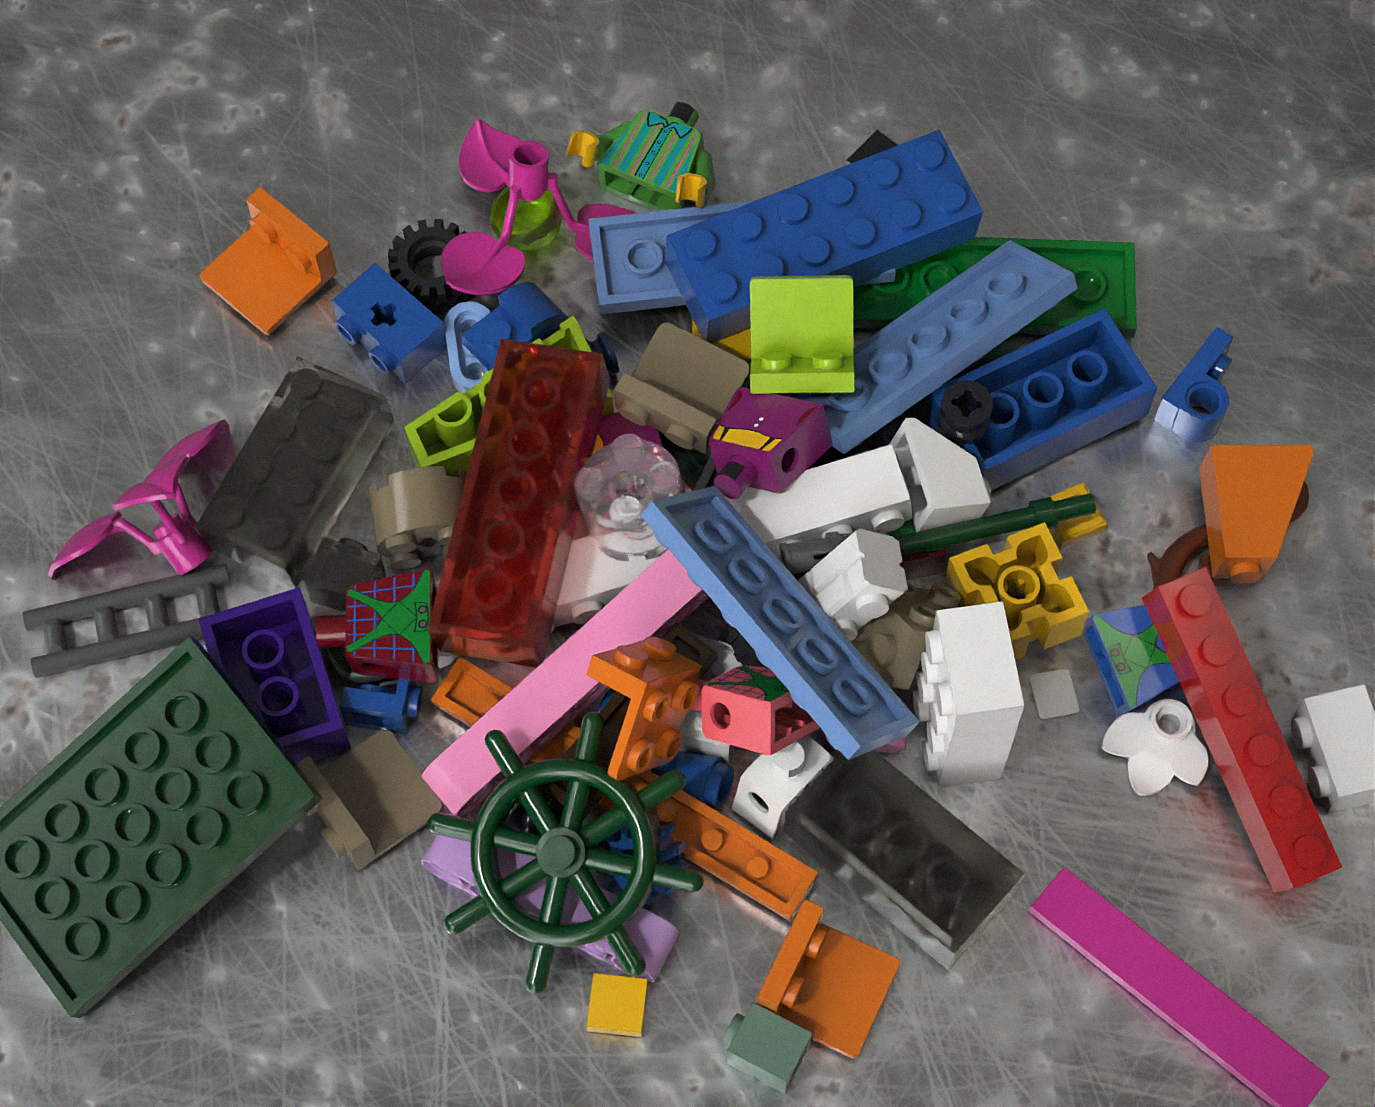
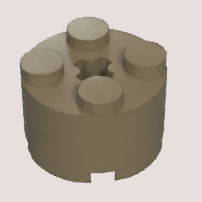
(415, 514)

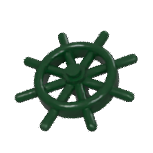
(564, 852)

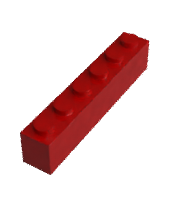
(1241, 731)

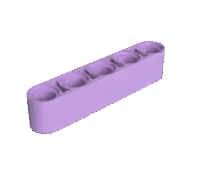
(651, 934)

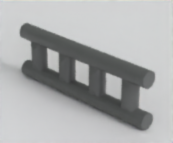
(102, 607)

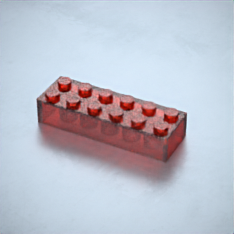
(519, 504)

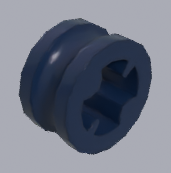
(603, 346)

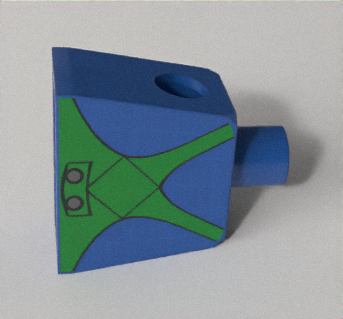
(1129, 656)

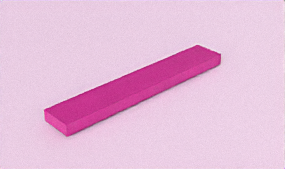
(1178, 993)

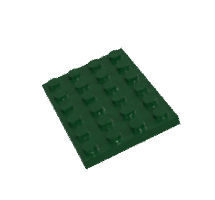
(141, 825)

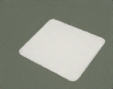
(1054, 693)

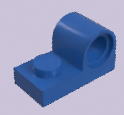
(1198, 387)

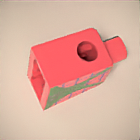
(751, 711)

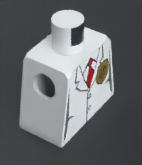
(779, 782)

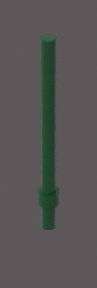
(1036, 513)

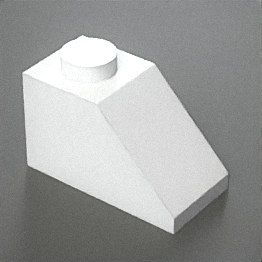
(939, 477)

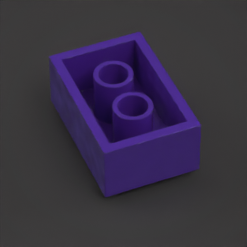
(280, 672)

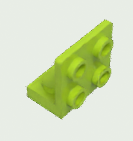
(801, 334)

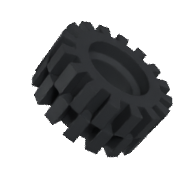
(412, 249)

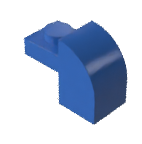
(522, 316)

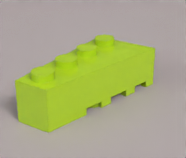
(449, 430)

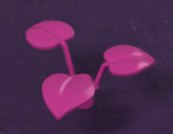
(487, 163)
(175, 535)

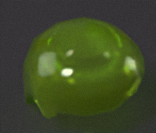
(534, 221)

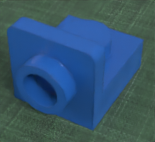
(379, 709)

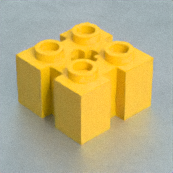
(1028, 570)

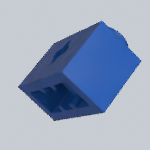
(389, 324)

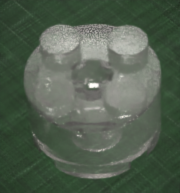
(617, 489)

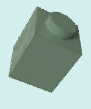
(766, 1046)

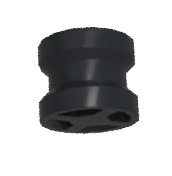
(962, 425)

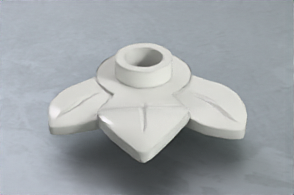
(1155, 754)

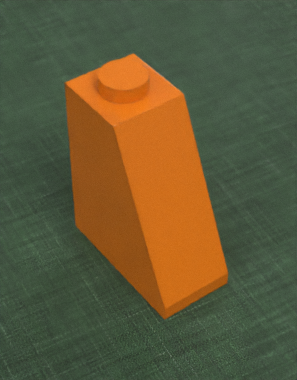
(1249, 505)

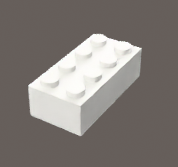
(968, 694)

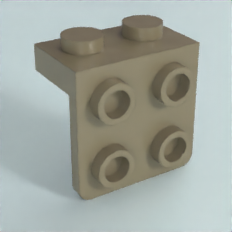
(680, 386)
(896, 639)
(370, 798)

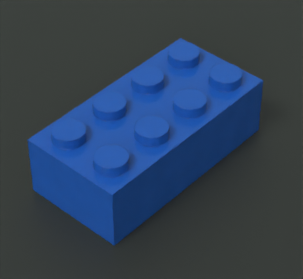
(1054, 397)

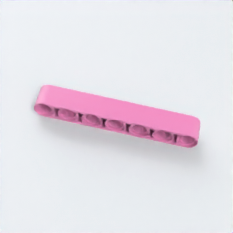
(559, 685)

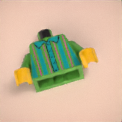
(651, 159)

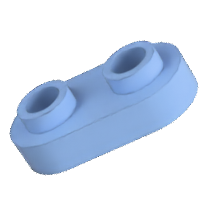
(461, 360)

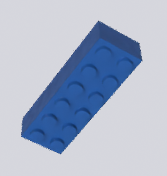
(840, 223)

